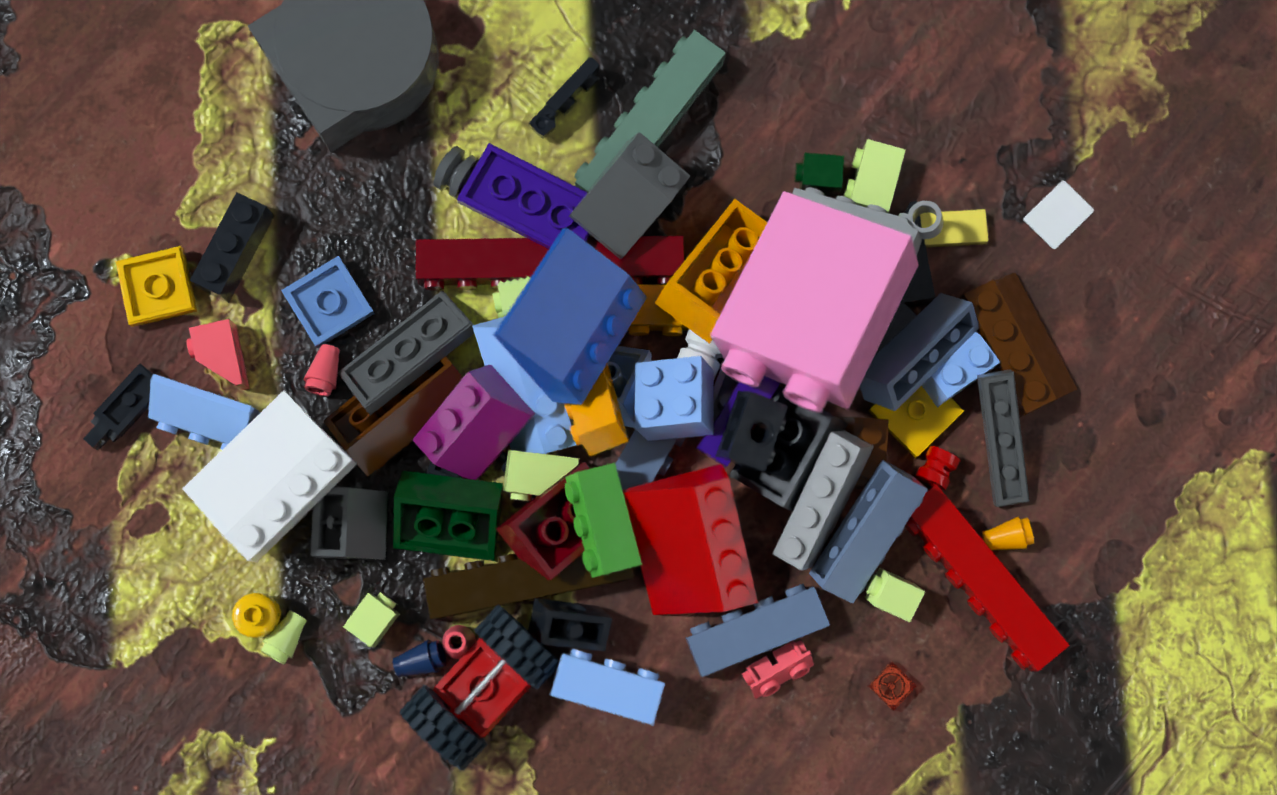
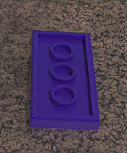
(522, 197)

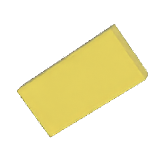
(959, 228)

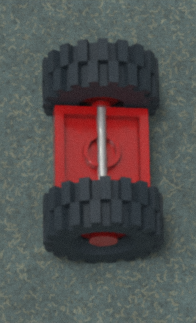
(479, 689)

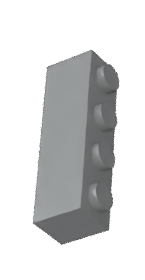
(823, 499)

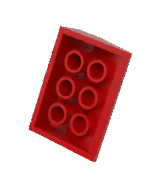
(691, 543)

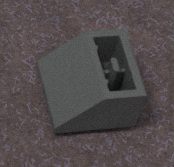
(350, 524)

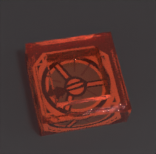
(891, 686)

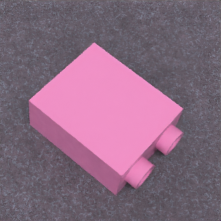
(814, 302)

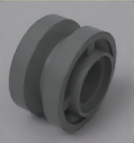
(454, 171)

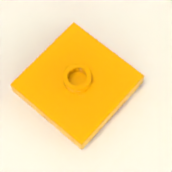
(156, 286)
(918, 420)

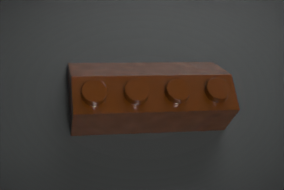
(1020, 342)
(379, 436)

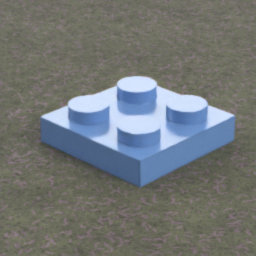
(327, 302)

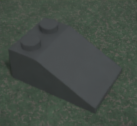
(629, 195)

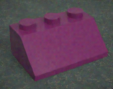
(474, 424)

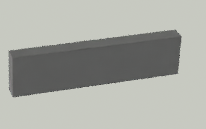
(1003, 438)

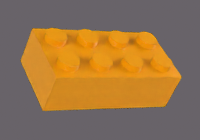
(712, 270)

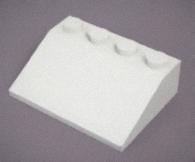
(268, 477)

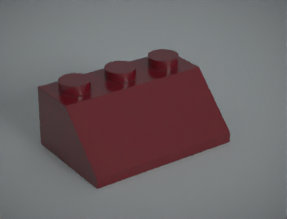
(545, 531)

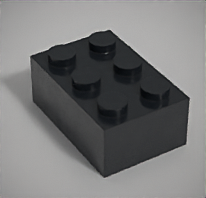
(795, 453)

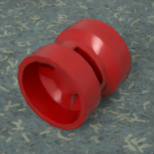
(937, 467)

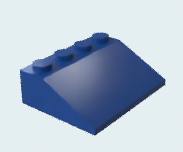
(570, 318)

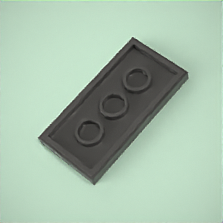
(407, 352)

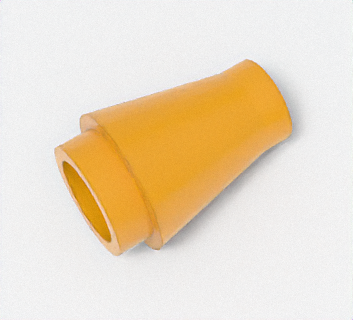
(1009, 535)

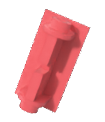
(792, 663)

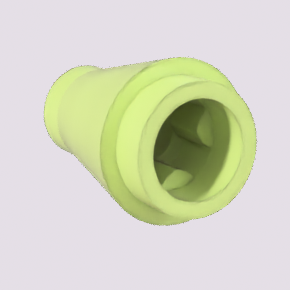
(284, 638)

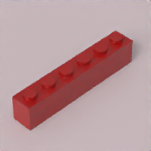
(986, 581)

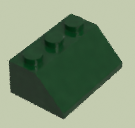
(447, 515)

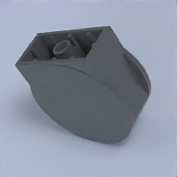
(351, 61)

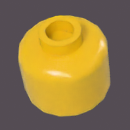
(256, 615)

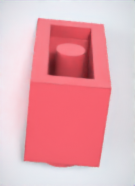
(219, 349)

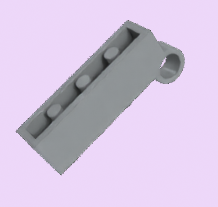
(904, 222)

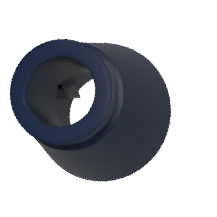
(421, 659)

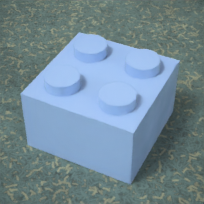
(674, 398)

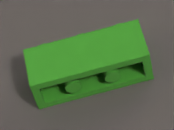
(602, 520)

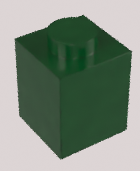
(820, 172)

